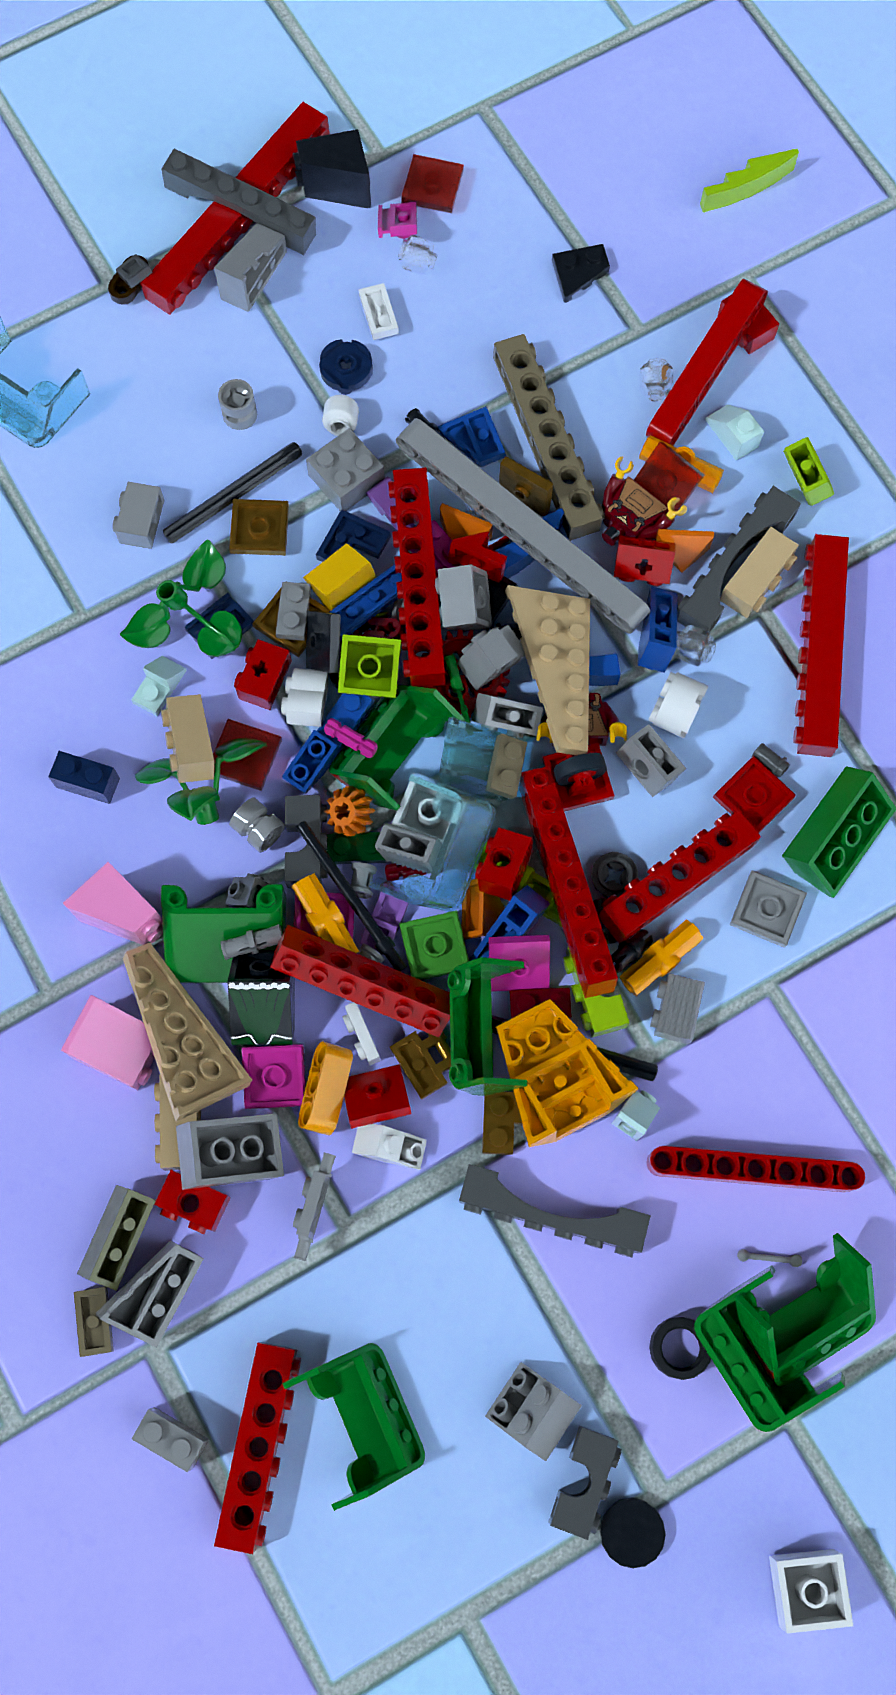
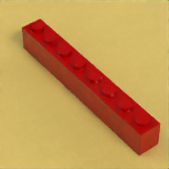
(822, 646)

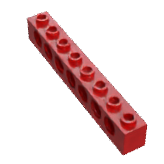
(414, 485)
(567, 883)

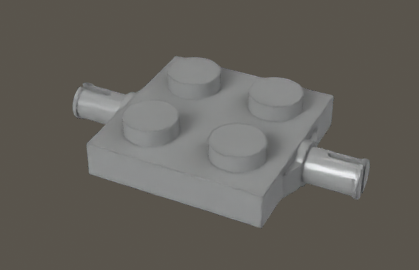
(308, 1217)

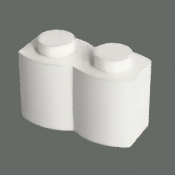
(306, 697)

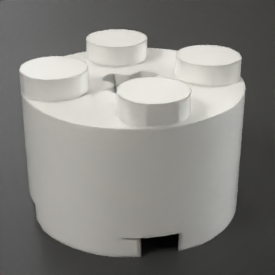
(679, 705)

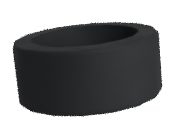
(657, 1354)

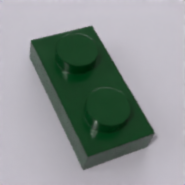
(355, 848)

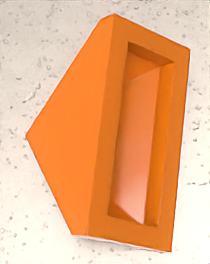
(461, 524)
(688, 545)
(479, 912)

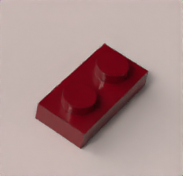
(526, 999)

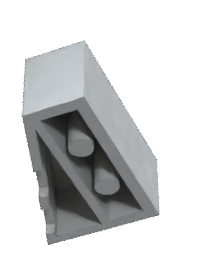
(249, 266)
(153, 1294)

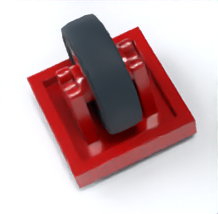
(580, 778)

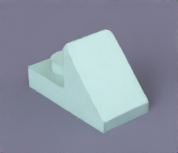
(160, 682)

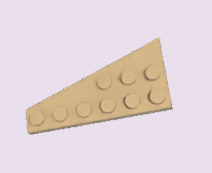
(557, 652)
(187, 1048)

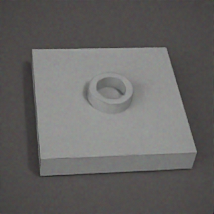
(768, 909)

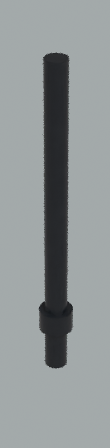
(383, 944)

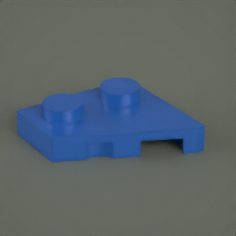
(475, 437)

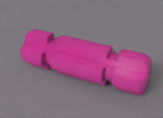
(350, 738)

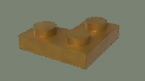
(498, 1123)

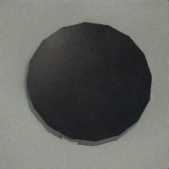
(632, 1533)

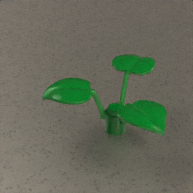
(205, 570)
(199, 801)

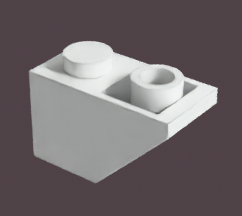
(389, 1146)

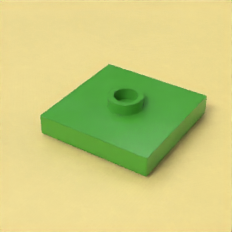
(434, 945)

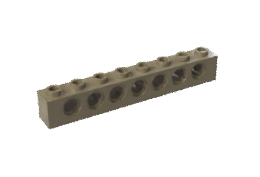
(518, 352)

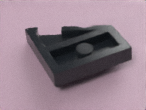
(579, 268)

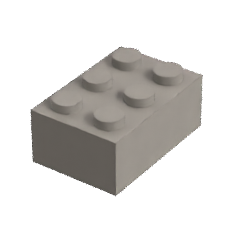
(229, 1151)

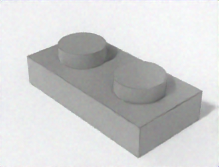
(293, 611)

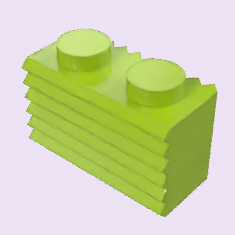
(808, 471)

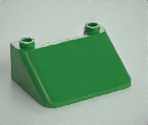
(195, 934)

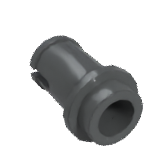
(771, 760)

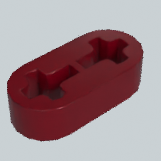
(380, 627)

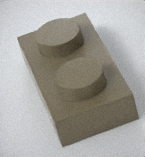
(506, 766)
(93, 1334)

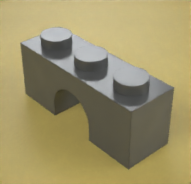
(304, 862)
(578, 1511)

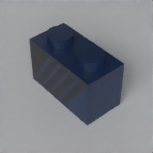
(84, 777)

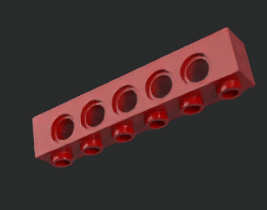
(740, 838)
(362, 981)
(231, 1532)

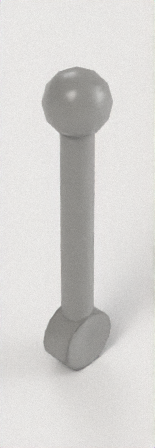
(794, 1260)

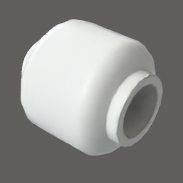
(340, 414)

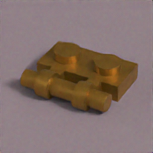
(419, 1065)

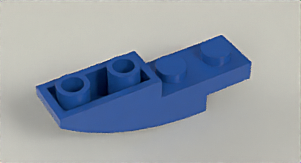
(320, 748)

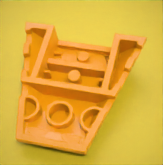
(564, 1073)

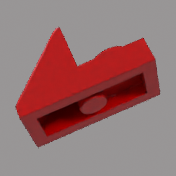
(474, 551)

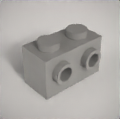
(507, 714)

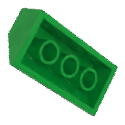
(840, 830)

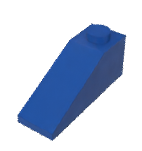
(659, 630)
(516, 919)

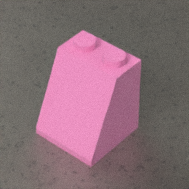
(115, 907)
(111, 1043)

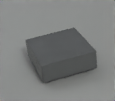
(133, 271)

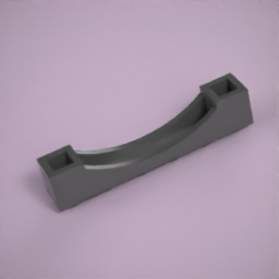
(195, 178)
(703, 607)
(622, 1230)

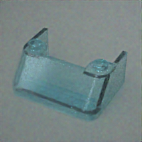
(41, 411)
(460, 853)

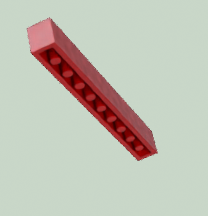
(221, 226)

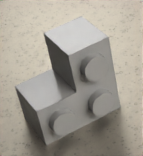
(490, 655)

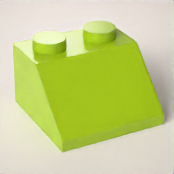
(369, 666)

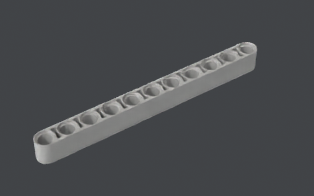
(523, 526)

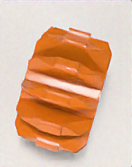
(349, 811)

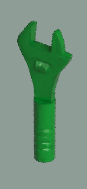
(456, 683)

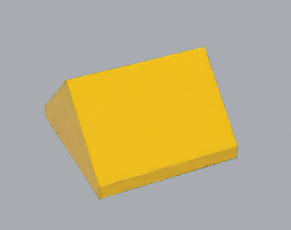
(340, 576)

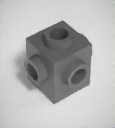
(244, 890)

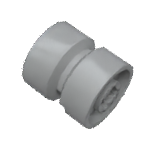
(237, 404)
(253, 821)

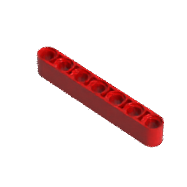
(707, 362)
(769, 1165)

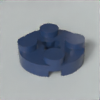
(345, 379)

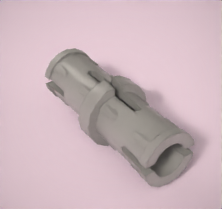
(251, 942)

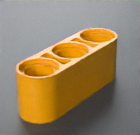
(325, 1088)

